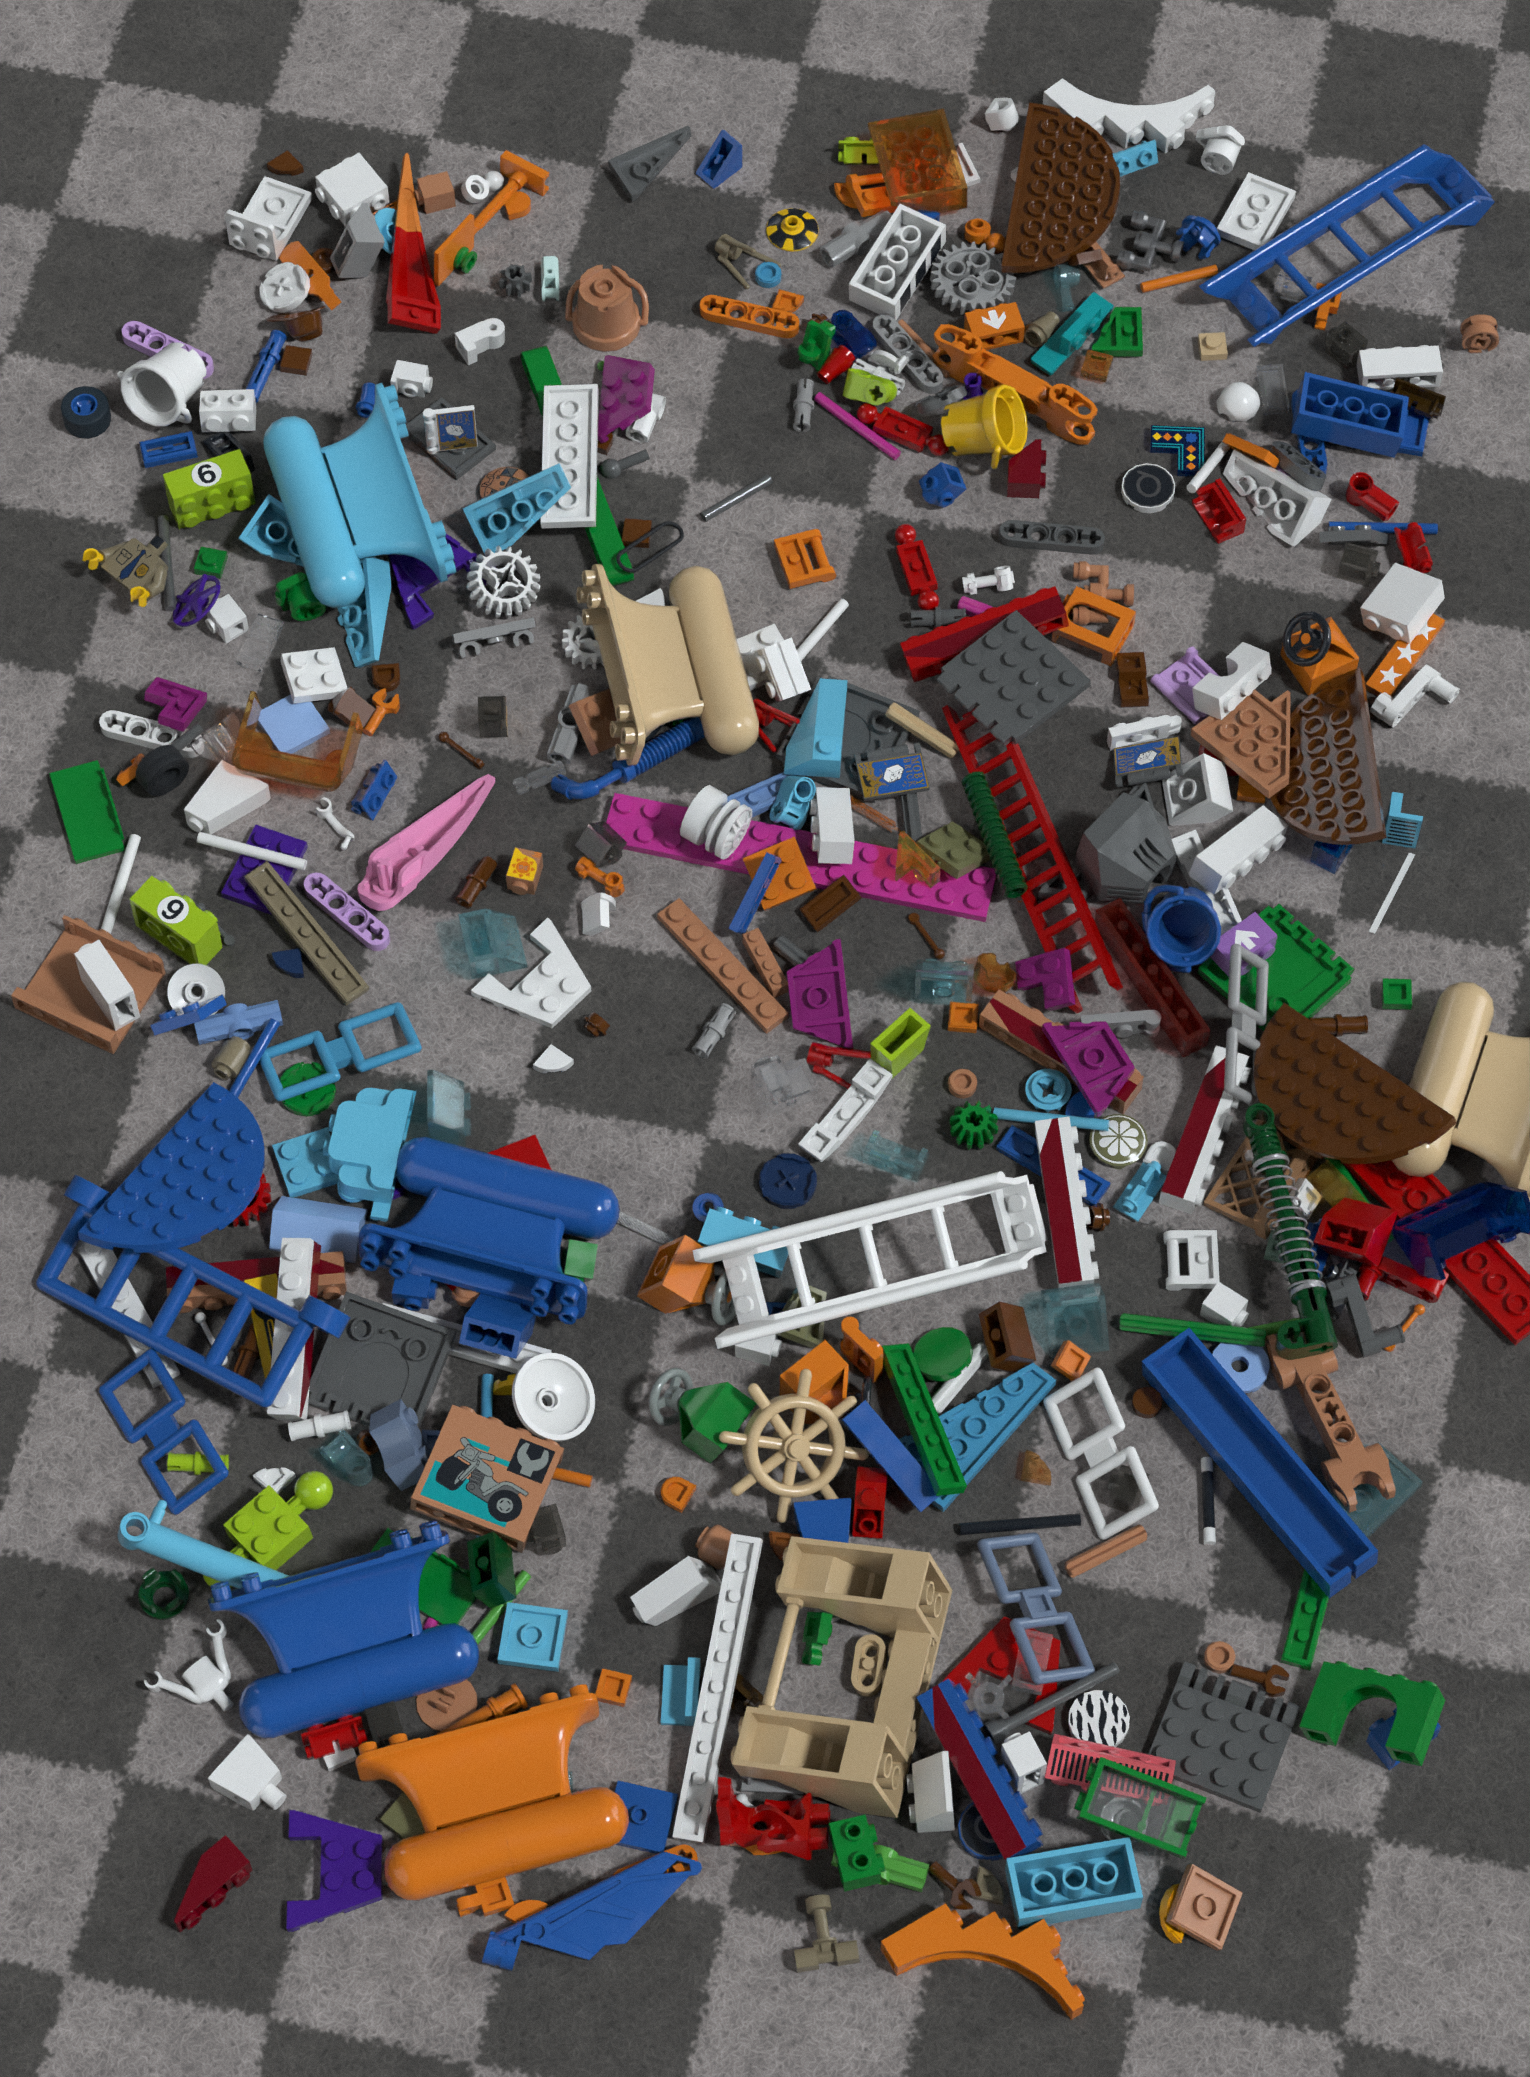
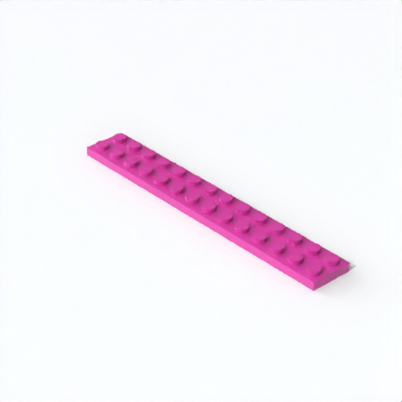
(655, 830)

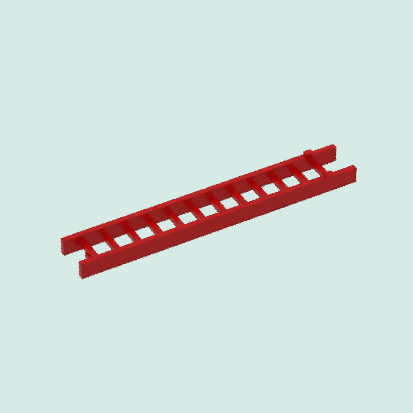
(1053, 843)

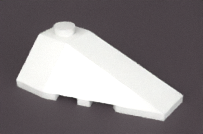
(1280, 499)

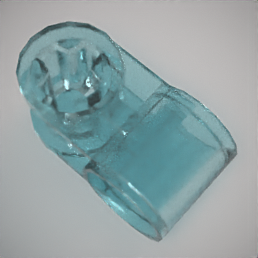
(344, 1456)

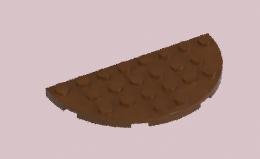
(1061, 191)
(1333, 767)
(1336, 1099)

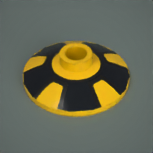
(792, 237)

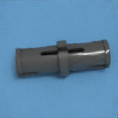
(936, 617)

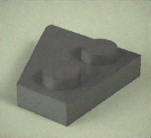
(1362, 534)

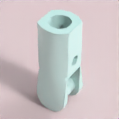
(549, 277)

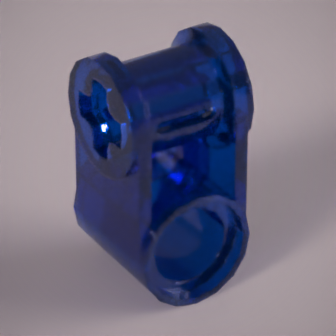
(852, 334)

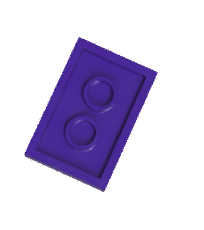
(236, 887)

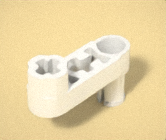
(1392, 709)

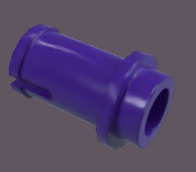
(972, 386)

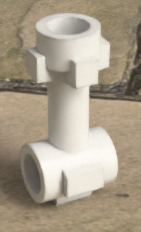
(1002, 579)

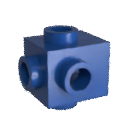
(942, 485)

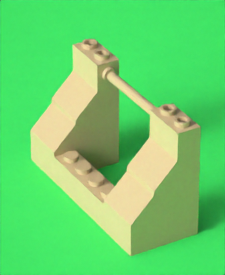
(837, 1758)

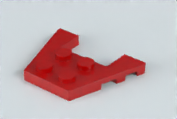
(997, 1657)

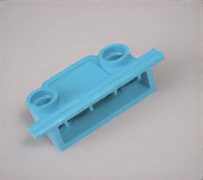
(367, 1146)

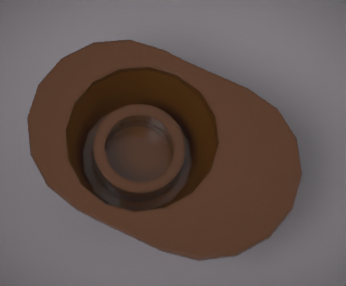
(301, 324)

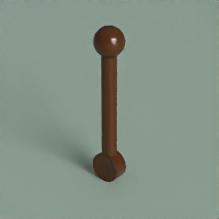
(444, 737)
(913, 919)

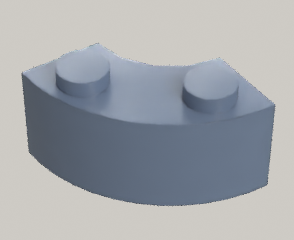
(400, 1443)

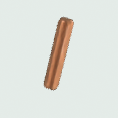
(1105, 1551)

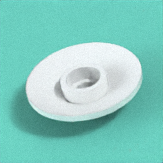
(193, 975)

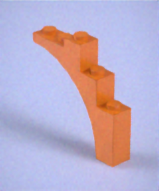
(1030, 1952)

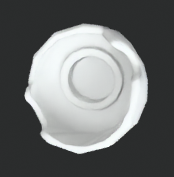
(1238, 402)

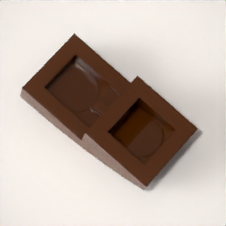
(1132, 679)

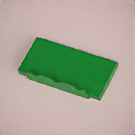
(88, 811)
(443, 1587)

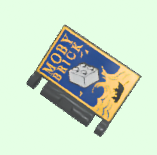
(1148, 761)
(891, 772)

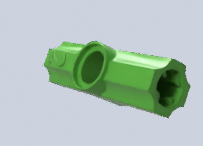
(899, 1869)

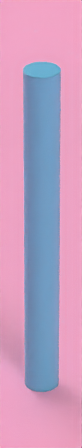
(1031, 1117)

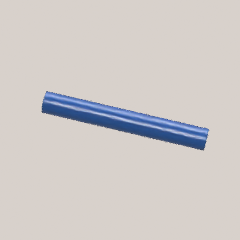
(254, 1057)

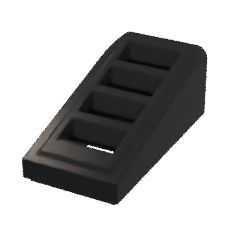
(214, 440)

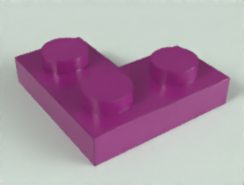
(179, 702)
(1053, 973)

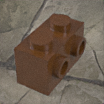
(1007, 1337)

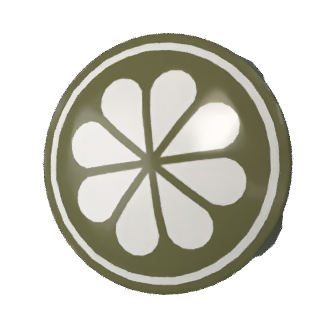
(1121, 1144)

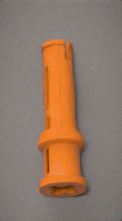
(495, 1708)

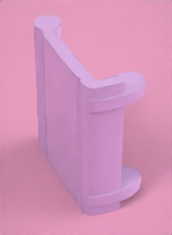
(1179, 679)

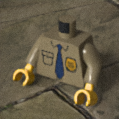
(133, 566)

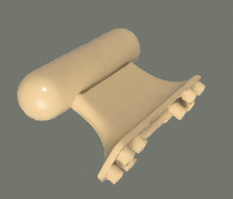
(671, 661)
(1477, 1080)

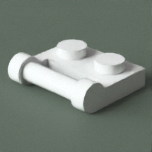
(1202, 1259)

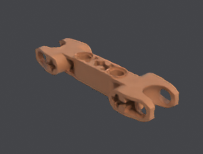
(1350, 1461)

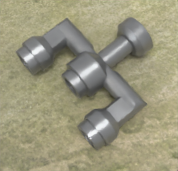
(1148, 243)

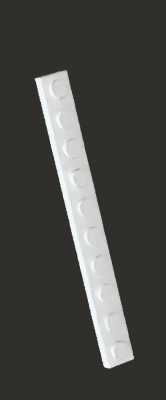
(717, 1689)

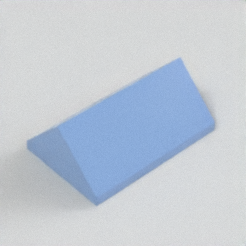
(328, 1224)

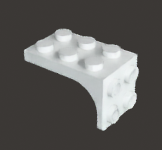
(268, 218)

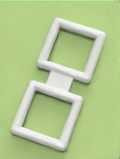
(1100, 1453)

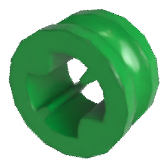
(465, 260)

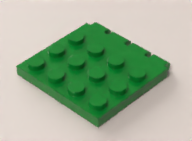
(1297, 971)

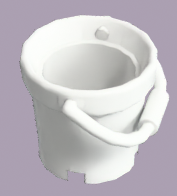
(162, 385)

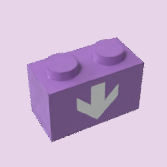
(1251, 934)

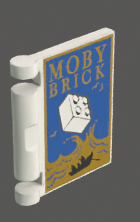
(450, 428)

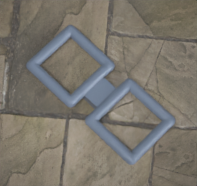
(1036, 1608)

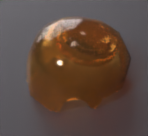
(993, 976)

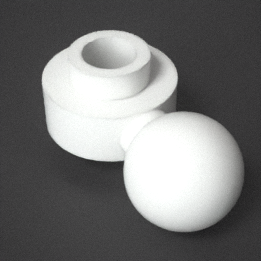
(491, 182)

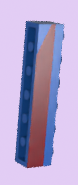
(979, 1769)

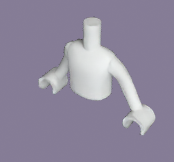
(203, 1677)

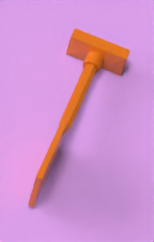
(519, 174)

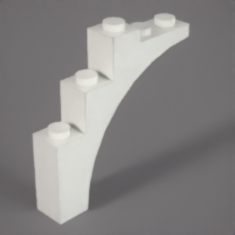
(1130, 123)

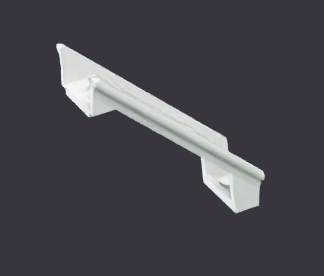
(1016, 1215)

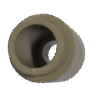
(231, 1058)

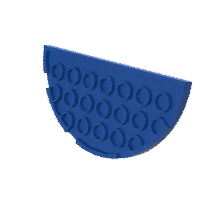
(189, 1181)

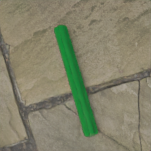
(1202, 1330)

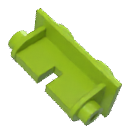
(855, 149)

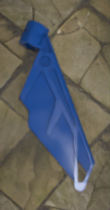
(595, 1916)

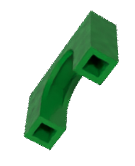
(1343, 1687)

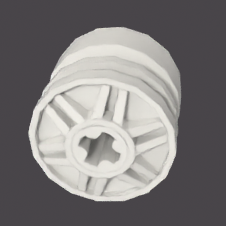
(716, 822)

